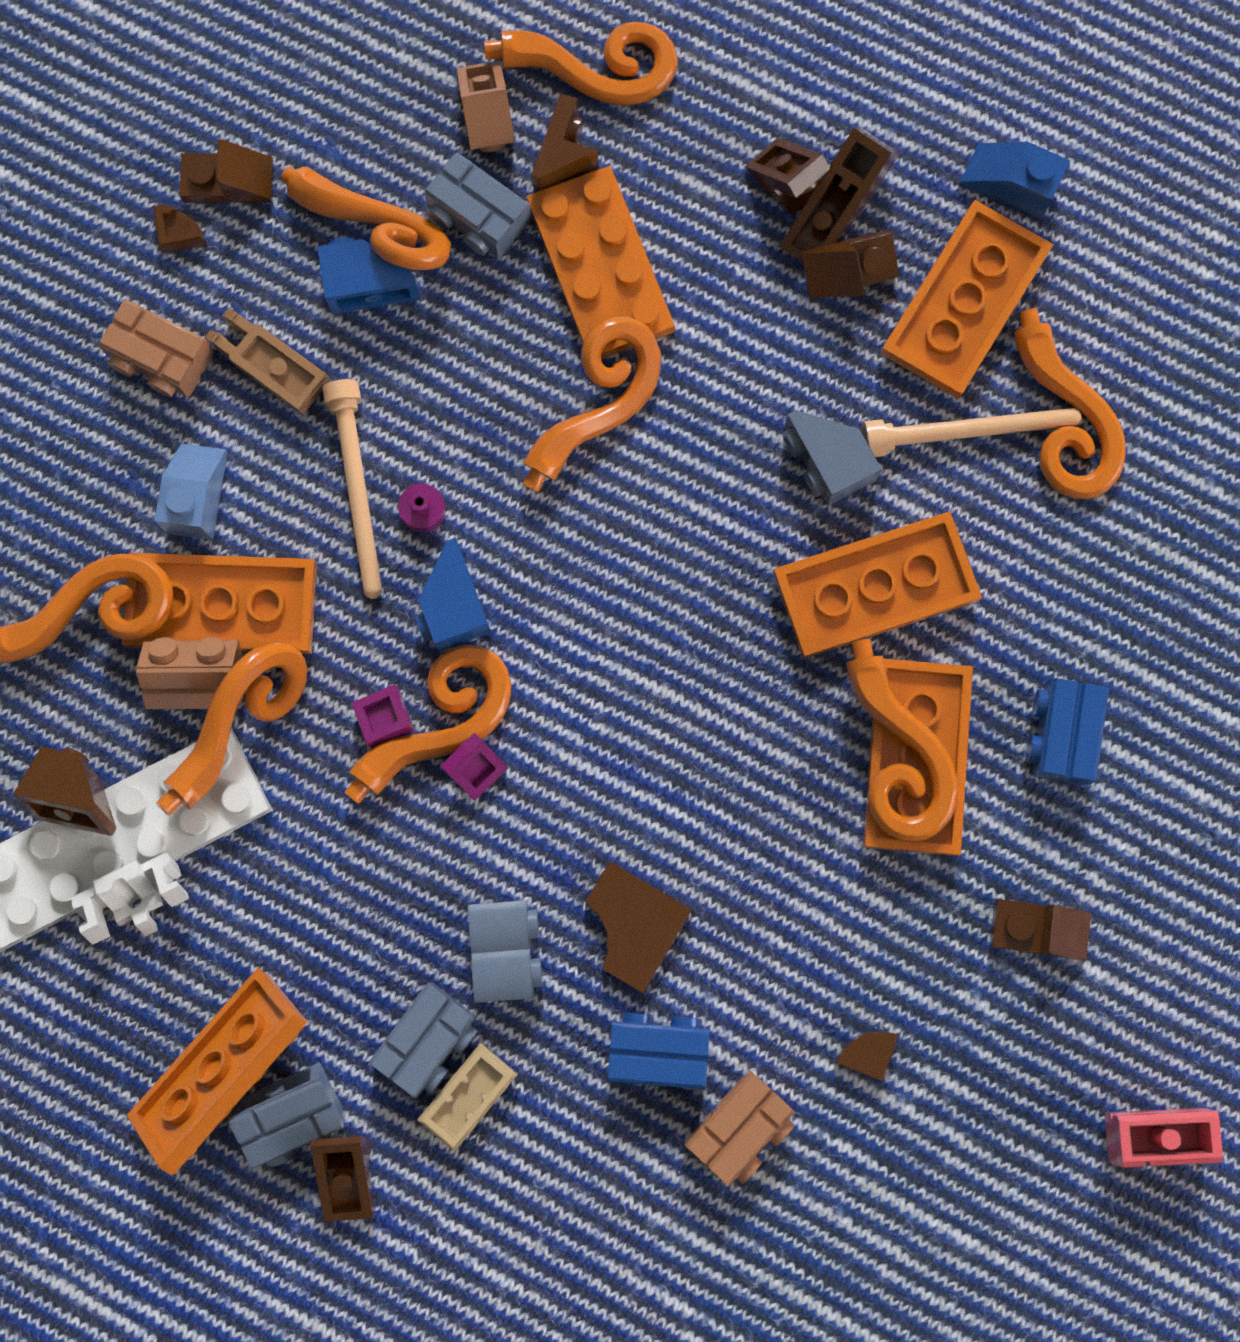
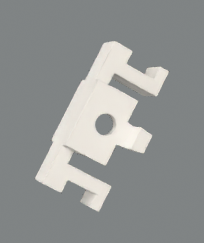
(122, 888)

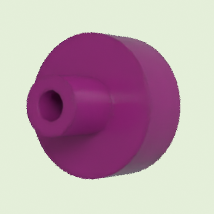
(423, 517)

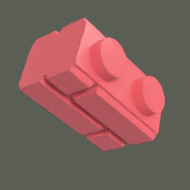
(1163, 1137)

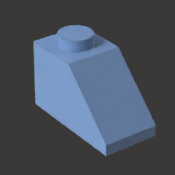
(191, 491)

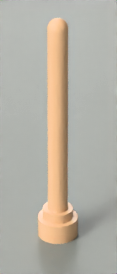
(342, 400)
(885, 437)

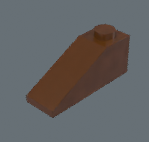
(841, 193)

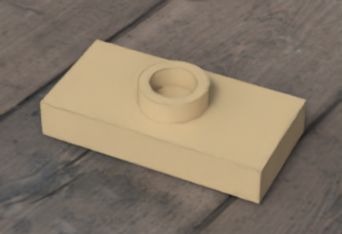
(467, 1097)

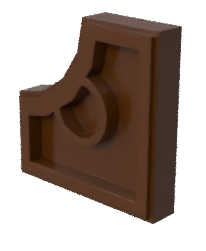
(638, 924)

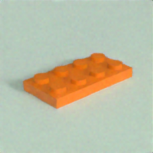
(599, 256)
(966, 299)
(877, 585)
(233, 600)
(942, 701)
(216, 1071)

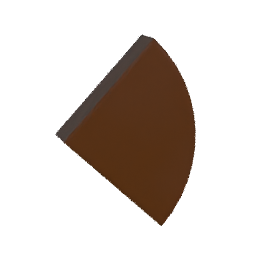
(176, 230)
(869, 1053)

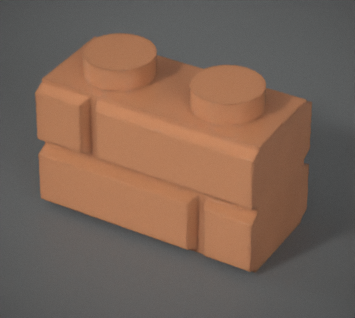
(156, 349)
(184, 671)
(741, 1129)

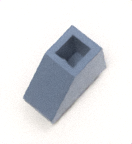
(833, 454)

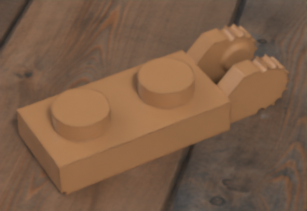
(271, 363)

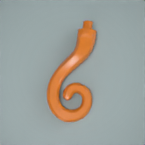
(535, 50)
(396, 229)
(1044, 364)
(558, 442)
(40, 631)
(874, 693)
(386, 759)
(204, 763)

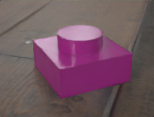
(383, 716)
(474, 766)

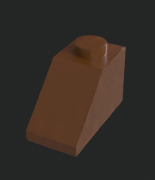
(65, 792)

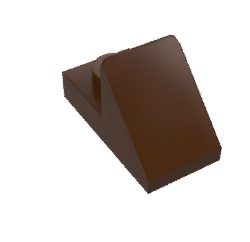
(560, 155)
(788, 173)
(227, 176)
(850, 265)
(1040, 929)
(343, 1177)

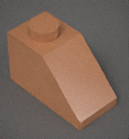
(485, 106)

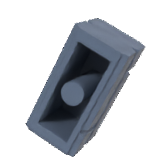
(476, 207)
(424, 1040)
(286, 1116)

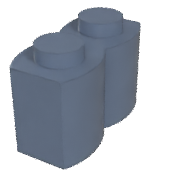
(502, 951)

